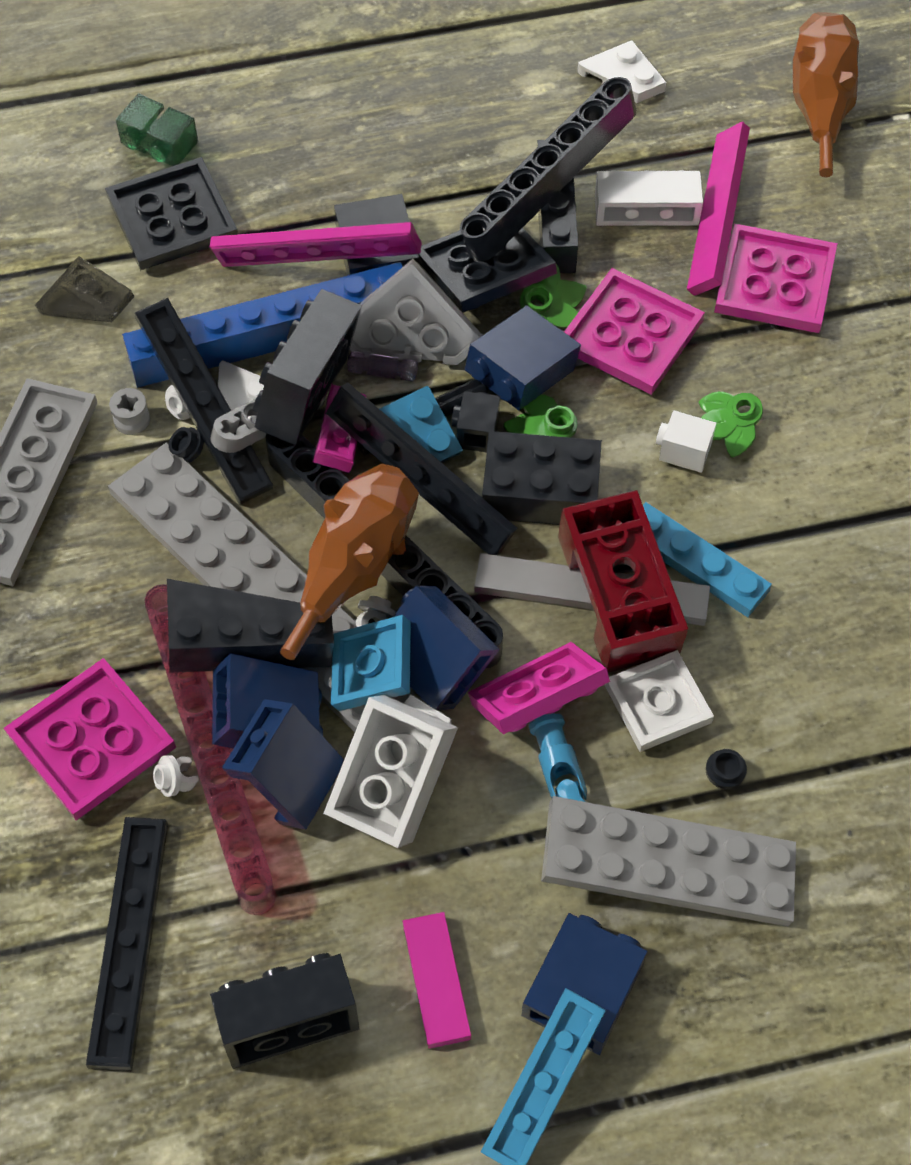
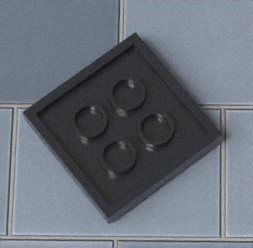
(170, 212)
(478, 282)

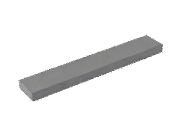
(566, 587)

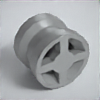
(125, 420)

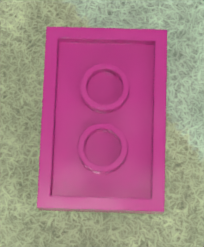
(538, 687)

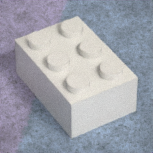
(390, 770)

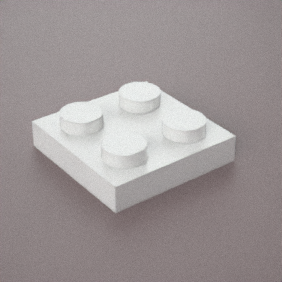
(659, 701)

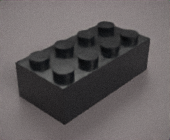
(305, 366)

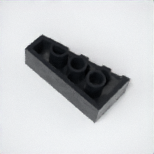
(217, 622)

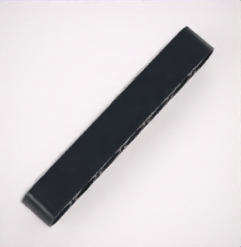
(548, 169)

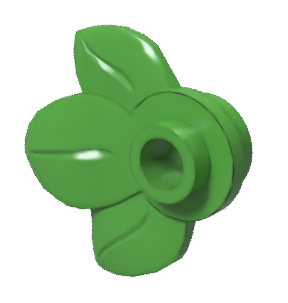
(557, 297)
(542, 418)
(732, 426)

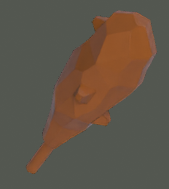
(826, 78)
(354, 545)

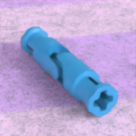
(557, 757)

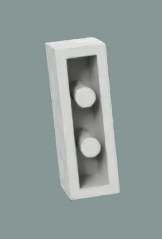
(648, 198)

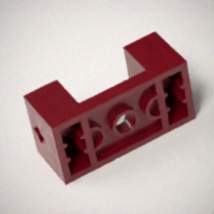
(634, 615)

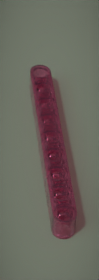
(209, 764)

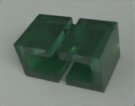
(164, 138)

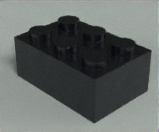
(539, 475)
(285, 1010)

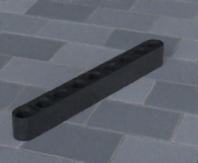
(323, 480)

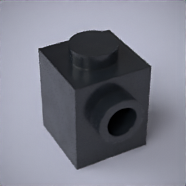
(475, 419)

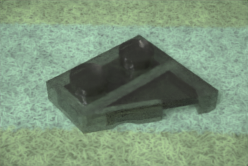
(85, 294)

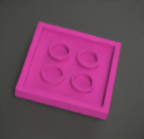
(776, 278)
(633, 330)
(89, 738)

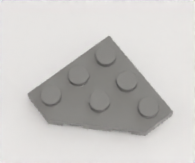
(413, 321)

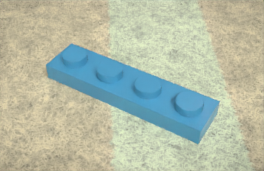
(706, 564)
(543, 1080)

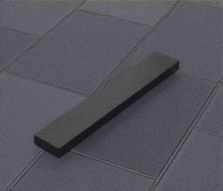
(200, 396)
(427, 474)
(127, 945)

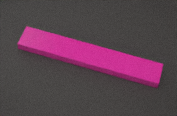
(718, 209)
(316, 244)

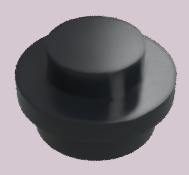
(186, 443)
(726, 769)

